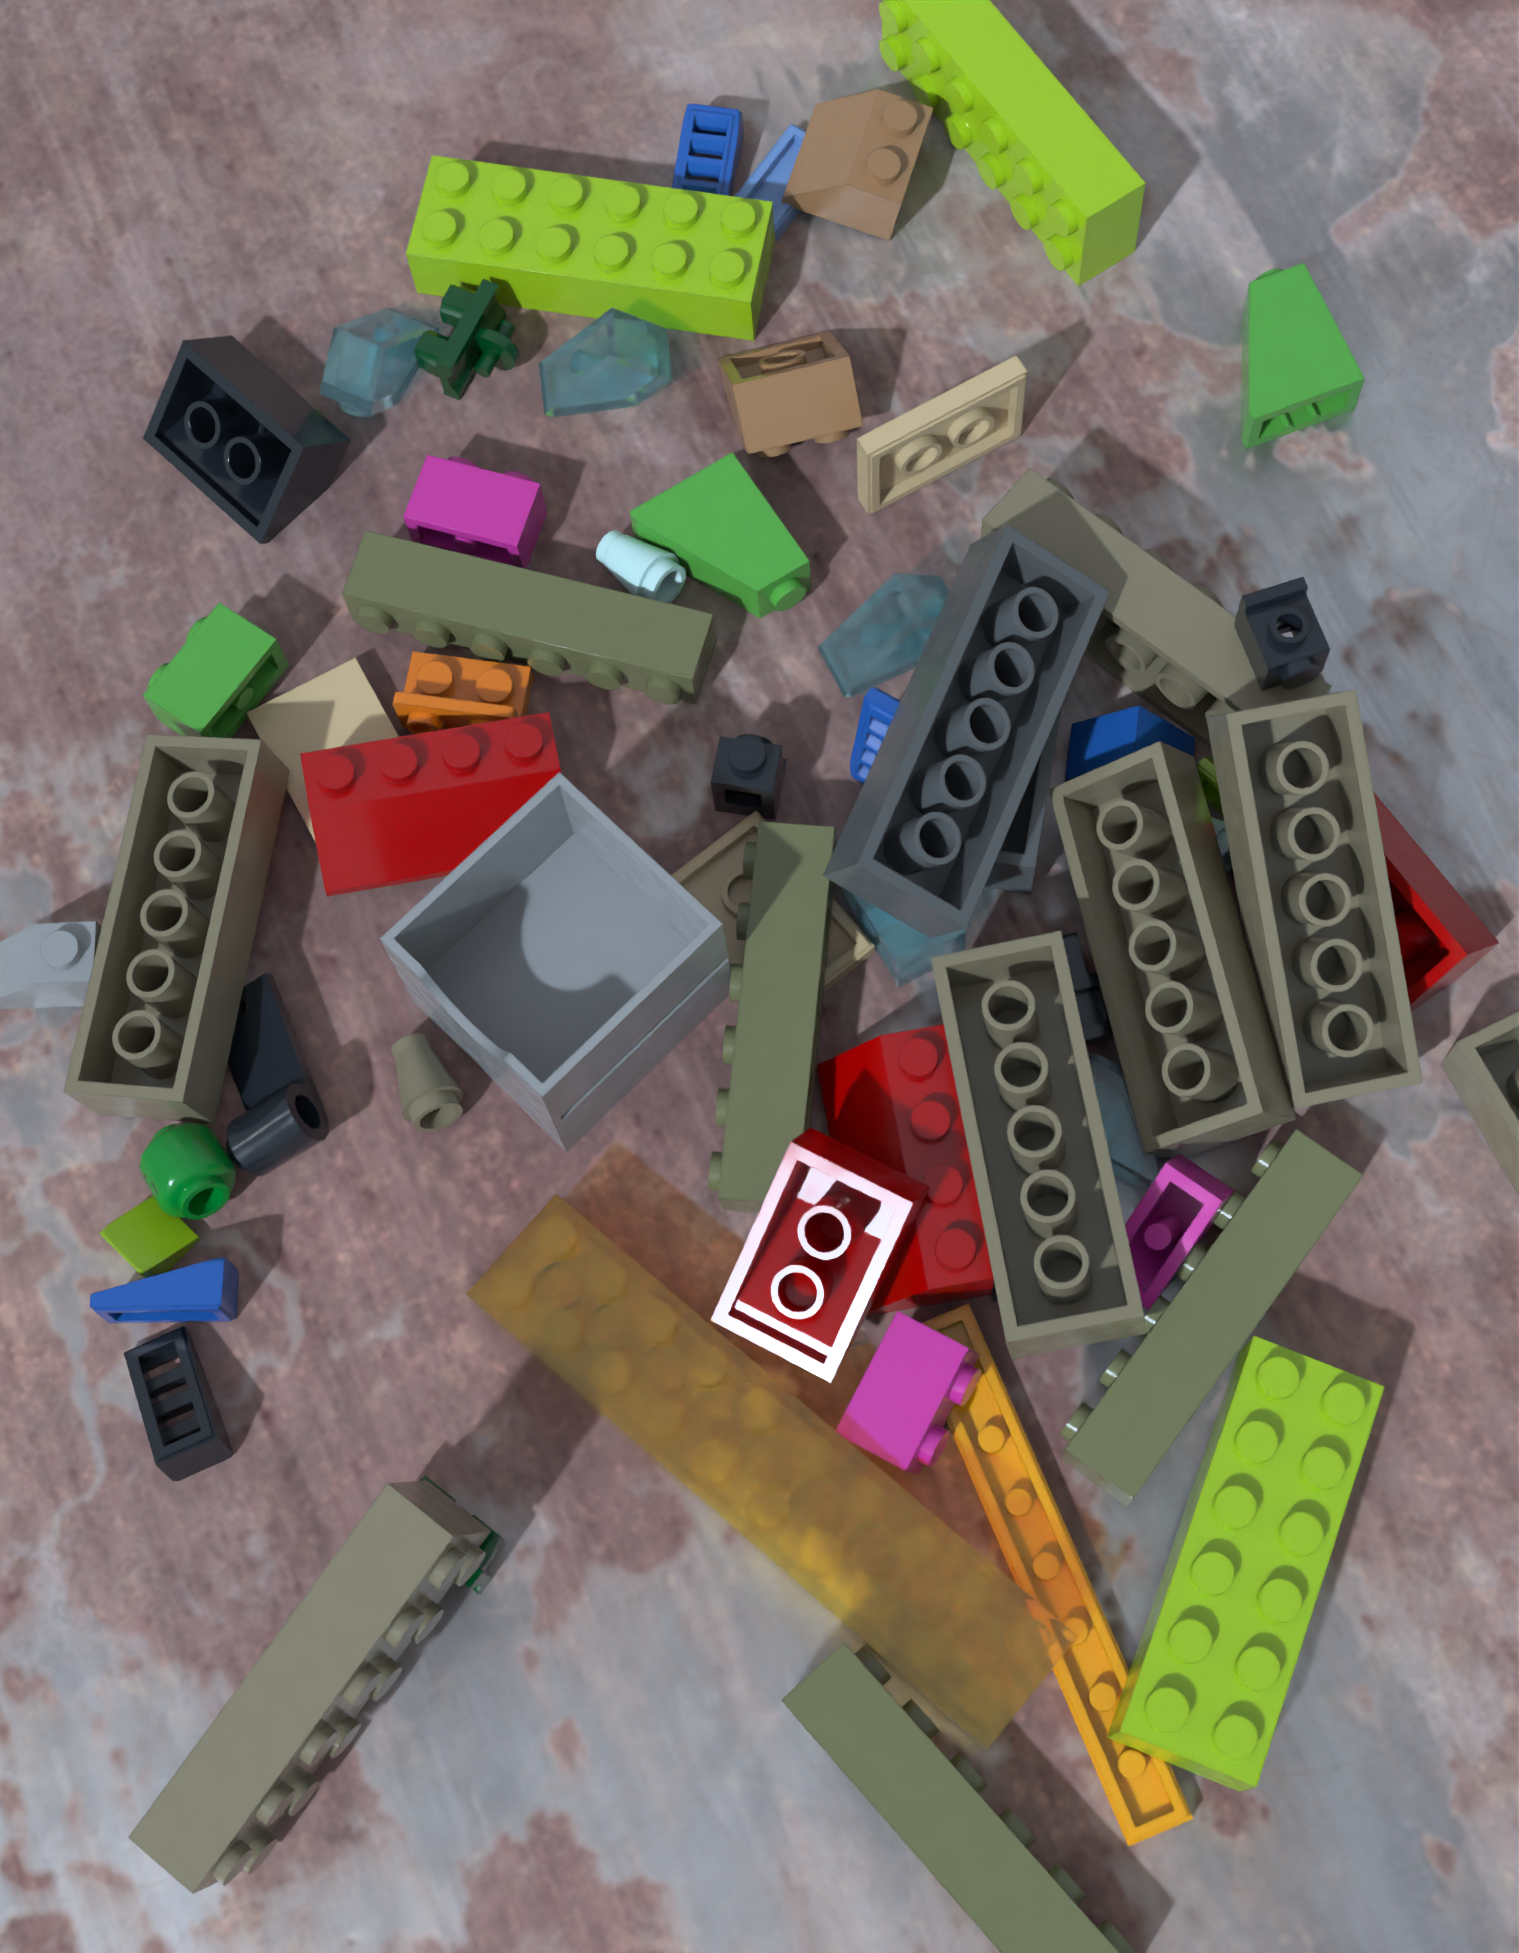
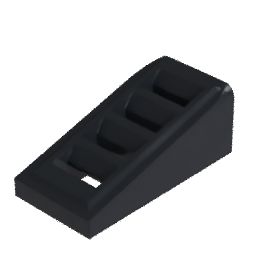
(195, 1441)

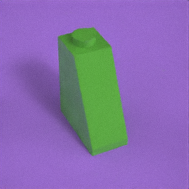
(1292, 358)
(727, 538)

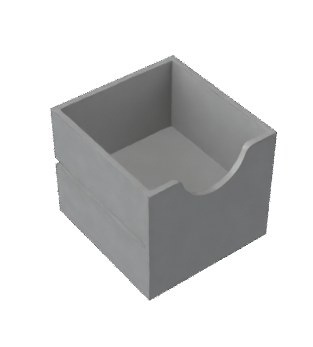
(562, 960)

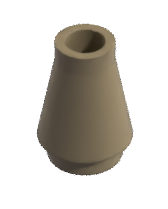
(426, 1088)

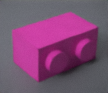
(476, 511)
(909, 1395)

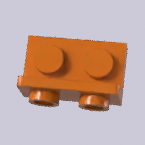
(460, 692)

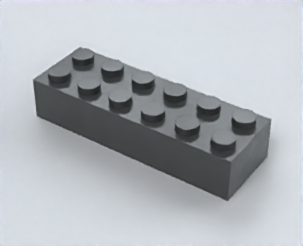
(967, 734)

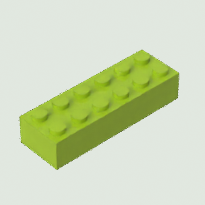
(1018, 129)
(594, 246)
(1246, 1565)

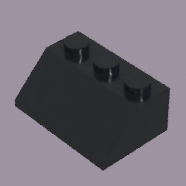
(244, 436)

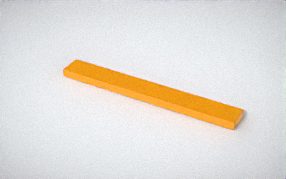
(1050, 1570)

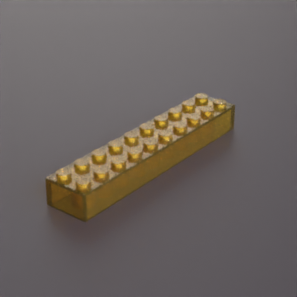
(774, 1473)

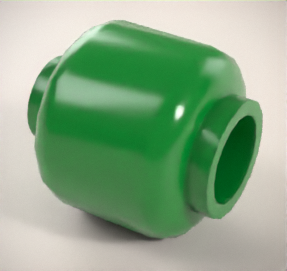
(188, 1170)

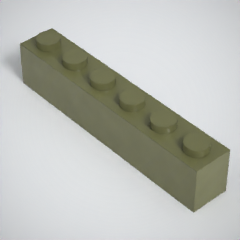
(530, 618)
(778, 1009)
(1209, 1317)
(940, 1812)

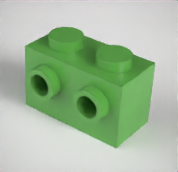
(216, 676)

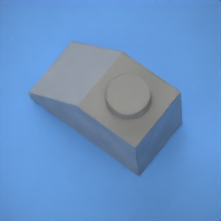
(47, 965)

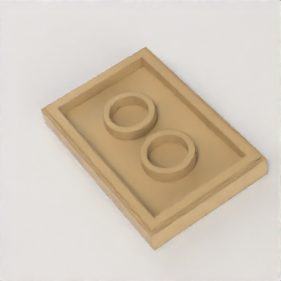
(941, 435)
(320, 715)
(719, 885)

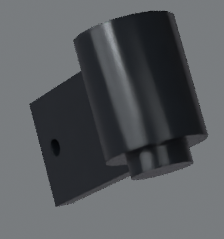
(274, 1085)

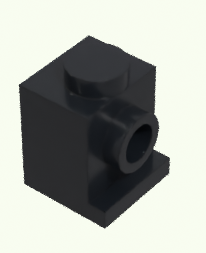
(1272, 656)
(748, 766)

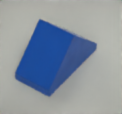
(1118, 734)

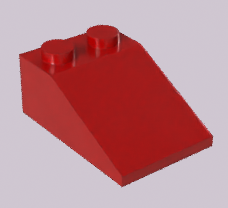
(819, 1252)

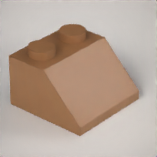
(859, 160)
(791, 394)

